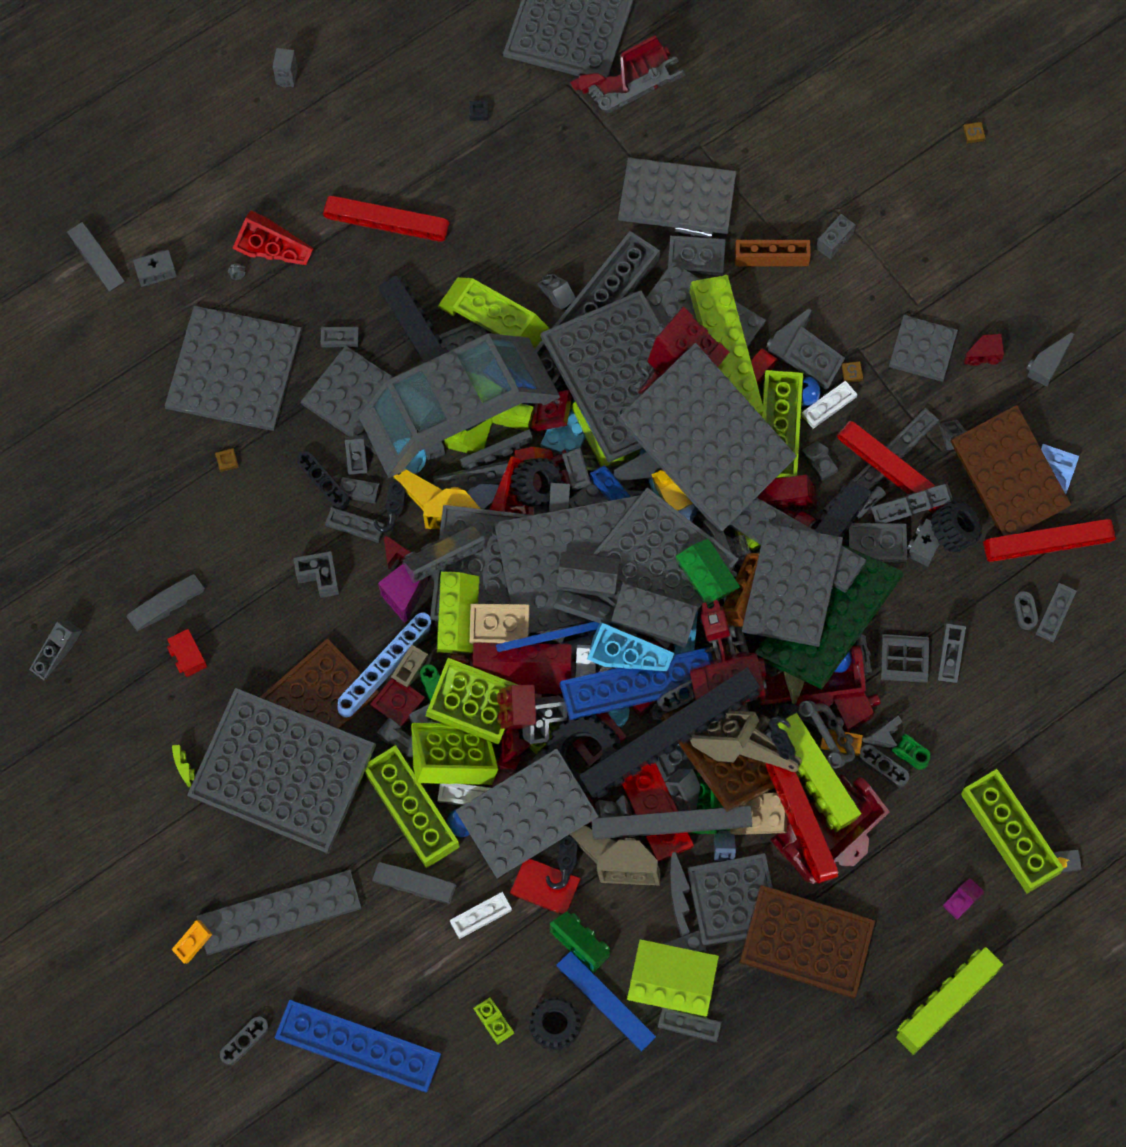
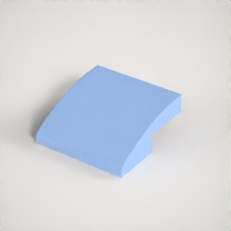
(1061, 463)

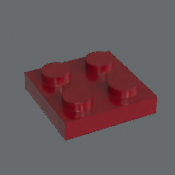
(552, 414)
(397, 702)

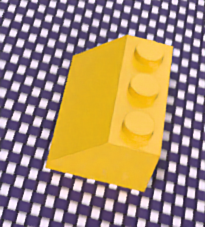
(670, 491)

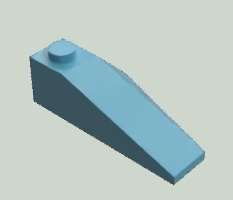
(622, 650)

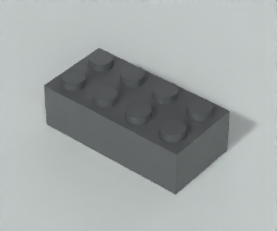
(654, 615)

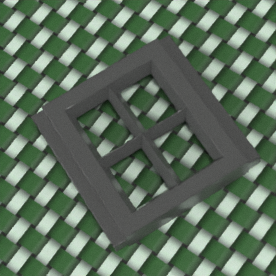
(904, 675)

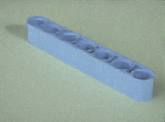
(382, 673)

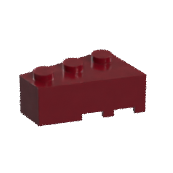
(790, 493)

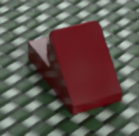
(394, 551)
(512, 745)
(506, 770)

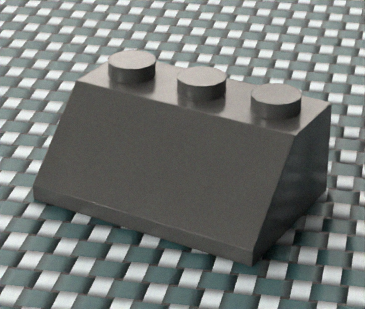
(587, 574)

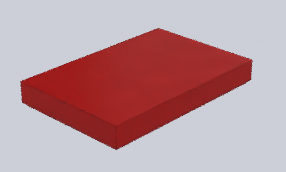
(532, 887)

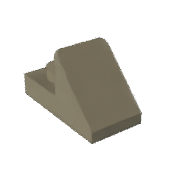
(409, 667)

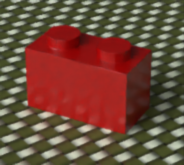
(187, 653)

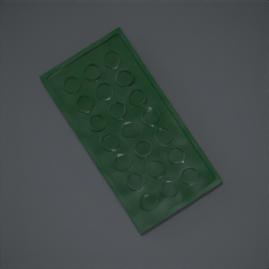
(844, 623)

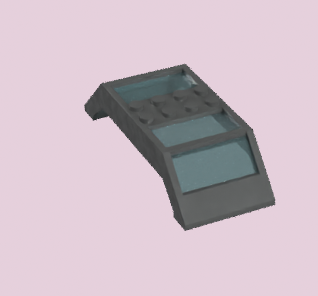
(453, 396)

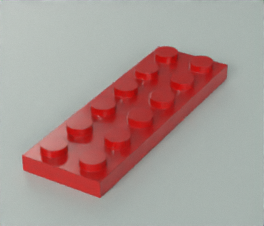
(651, 796)

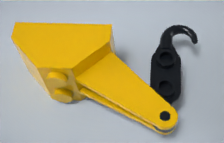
(426, 496)

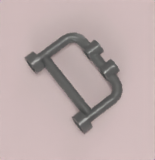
(836, 758)

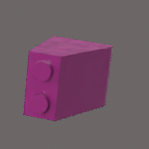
(401, 593)

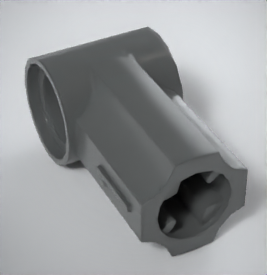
(392, 734)

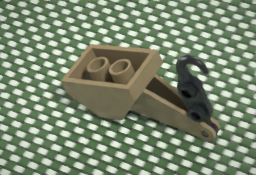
(738, 736)
(616, 862)

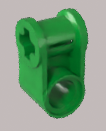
(429, 683)
(911, 751)

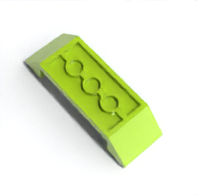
(492, 310)

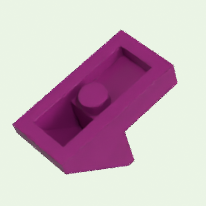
(963, 898)

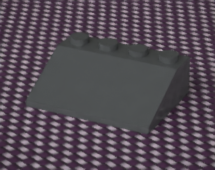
(444, 553)

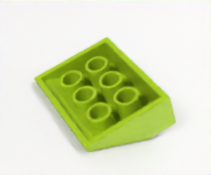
(468, 700)
(451, 756)
(673, 978)

